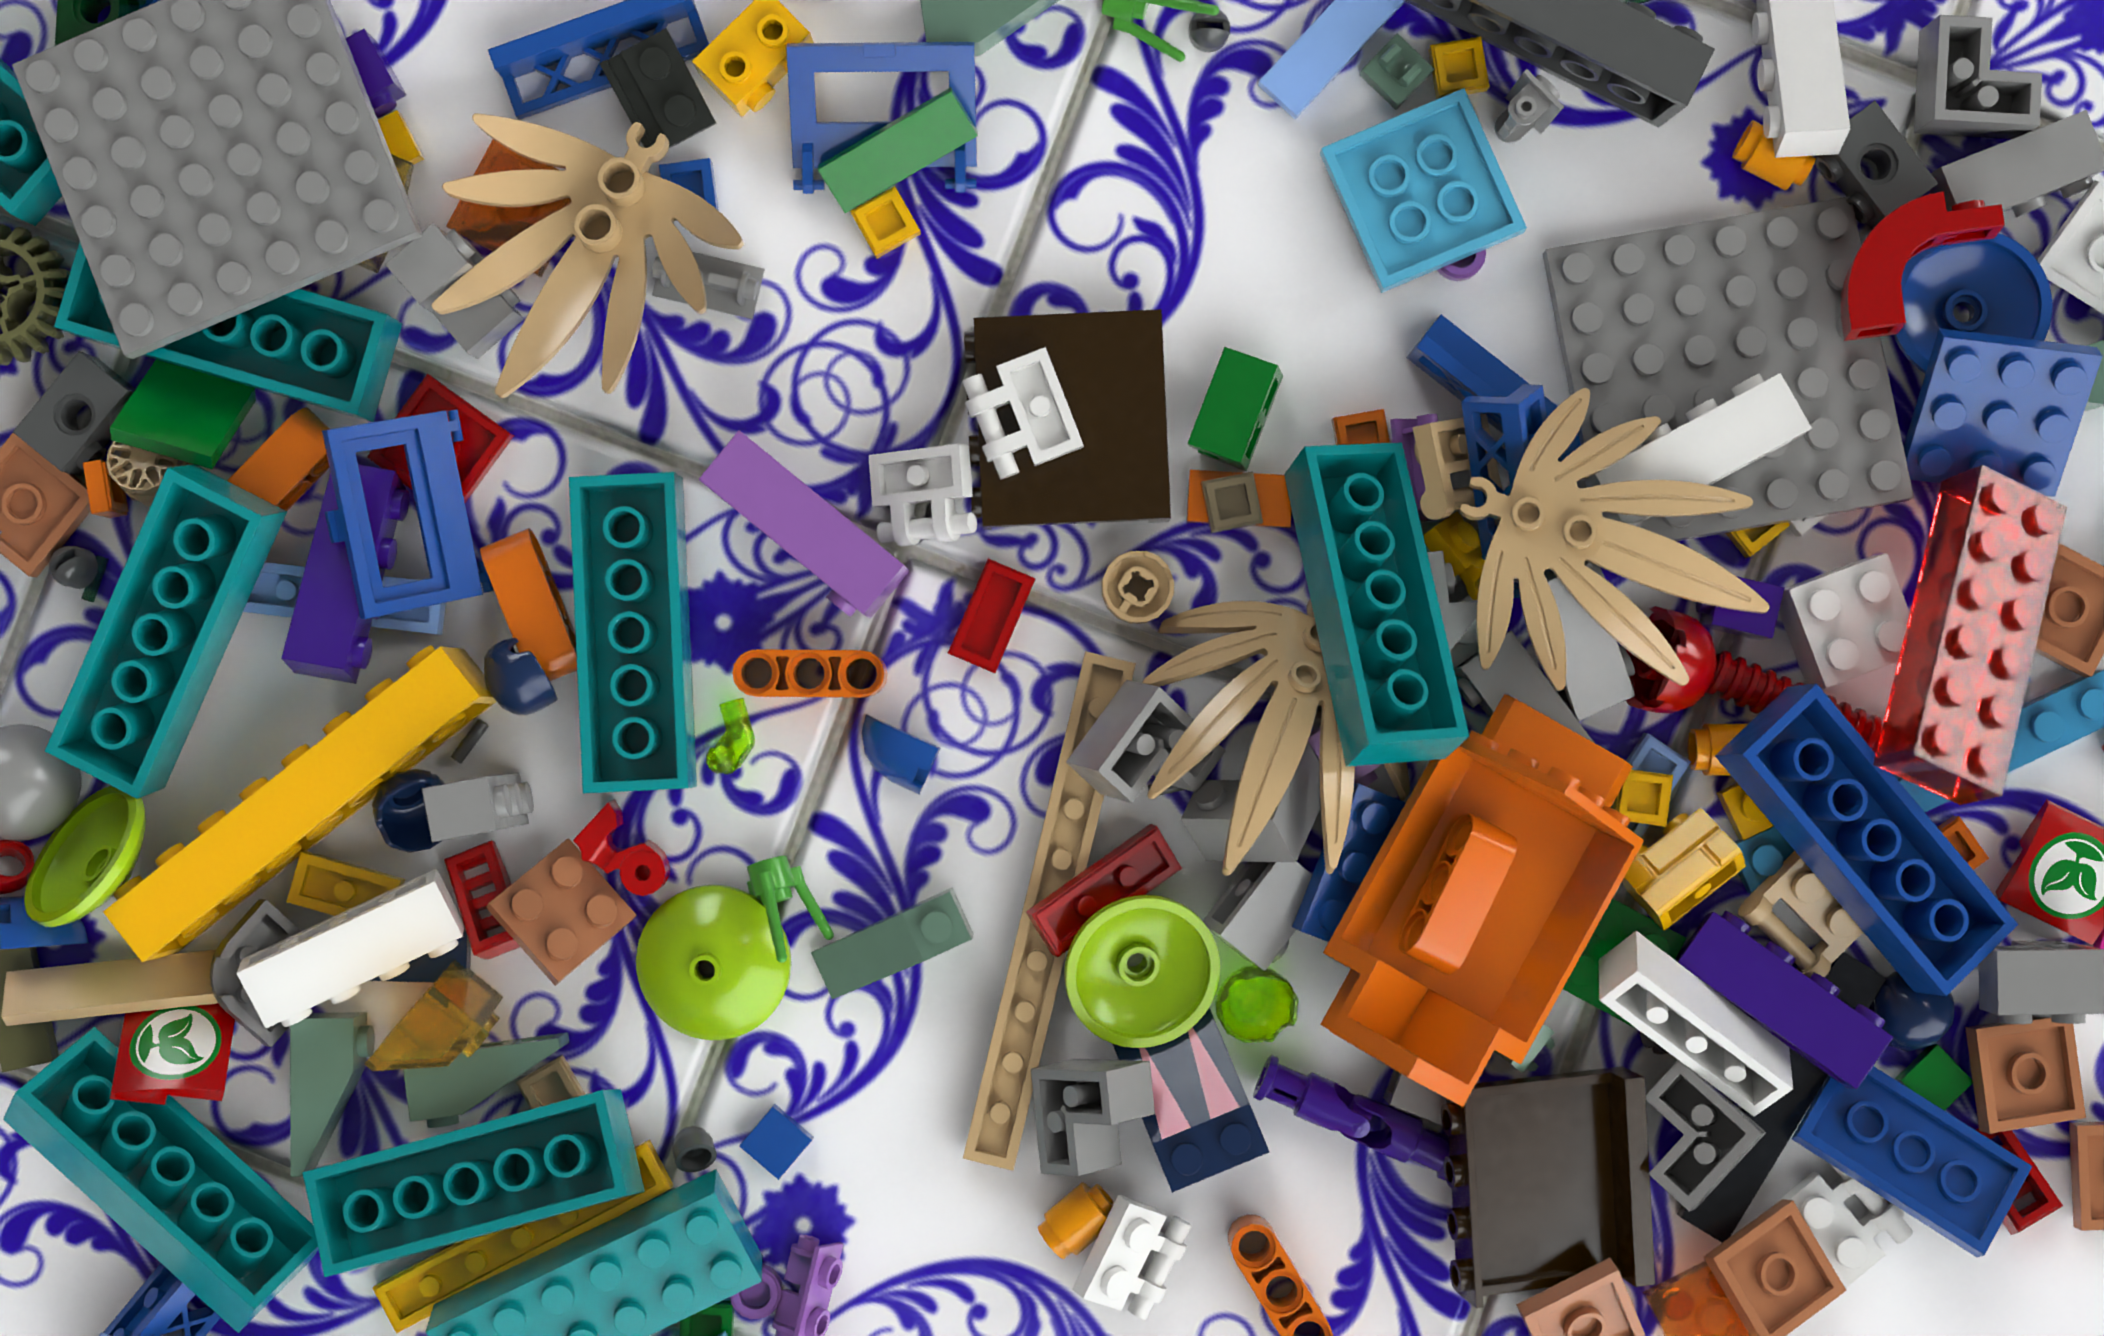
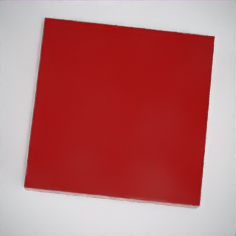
(474, 455)

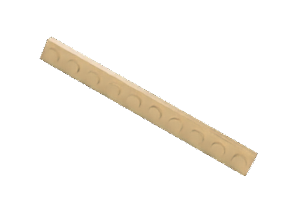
(1032, 969)

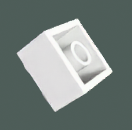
(1846, 621)

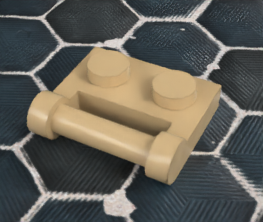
(1440, 452)
(1813, 905)

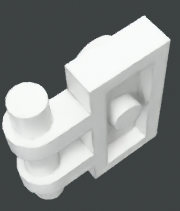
(1038, 407)
(922, 476)
(1841, 1236)
(1121, 1252)

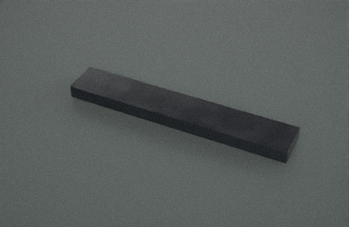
(1731, 1198)

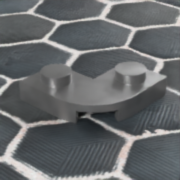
(255, 931)

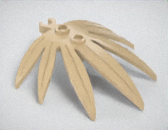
(610, 215)
(1561, 526)
(1298, 673)

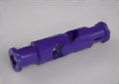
(1337, 1109)

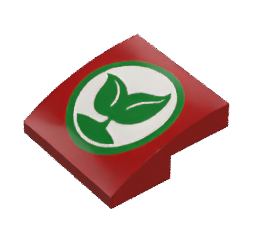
(2059, 873)
(173, 1054)

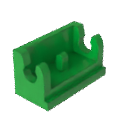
(1235, 408)

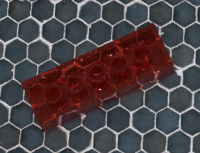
(1971, 636)

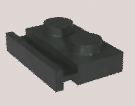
(658, 90)

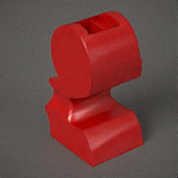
(641, 866)

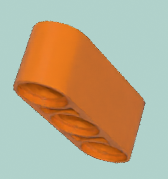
(286, 461)
(531, 602)
(785, 667)
(1457, 893)
(1267, 1264)

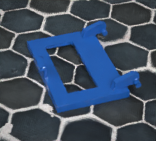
(819, 141)
(438, 506)

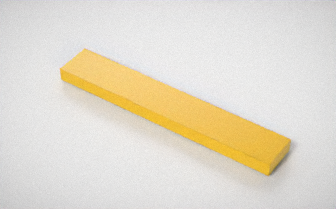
(414, 1290)

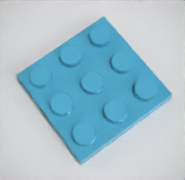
(1422, 190)

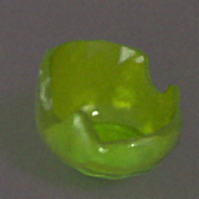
(1256, 1004)

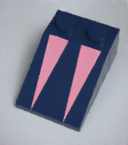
(1199, 1106)

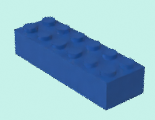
(1866, 840)

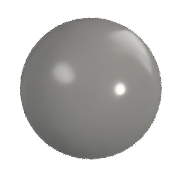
(34, 785)

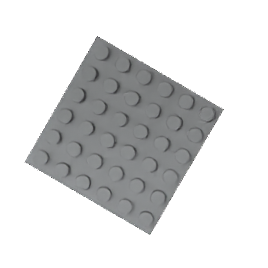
(214, 159)
(1710, 303)

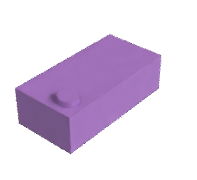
(805, 526)

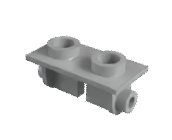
(1531, 105)
(727, 284)

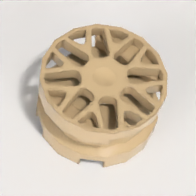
(139, 470)
(1137, 587)

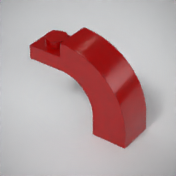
(1873, 288)

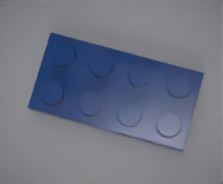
(1915, 1157)

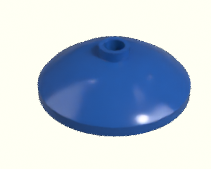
(1989, 277)

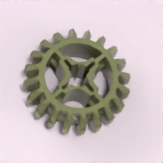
(43, 287)

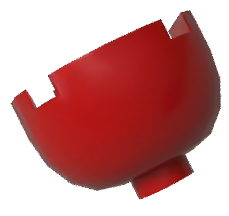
(1695, 651)

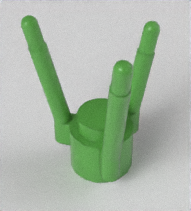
(1126, 10)
(771, 884)

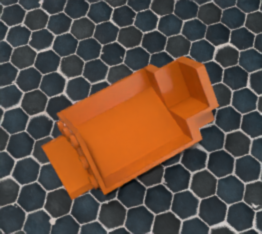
(1568, 863)

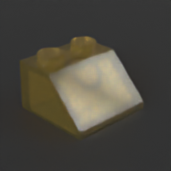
(443, 1023)

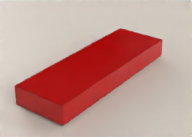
(1124, 872)

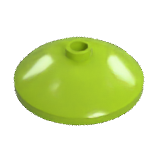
(86, 858)
(733, 935)
(1159, 995)

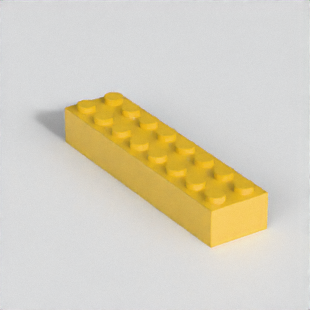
(300, 803)

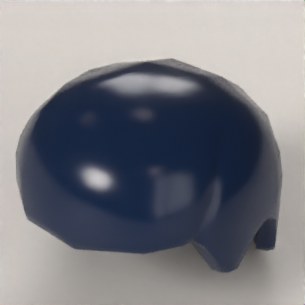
(517, 679)
(402, 812)
(1912, 1017)

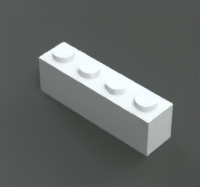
(1801, 76)
(1714, 439)
(351, 949)
(1695, 1024)

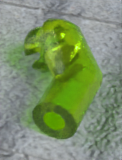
(736, 741)

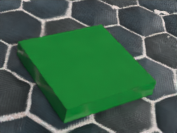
(183, 414)

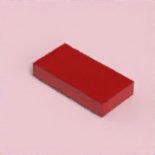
(991, 616)

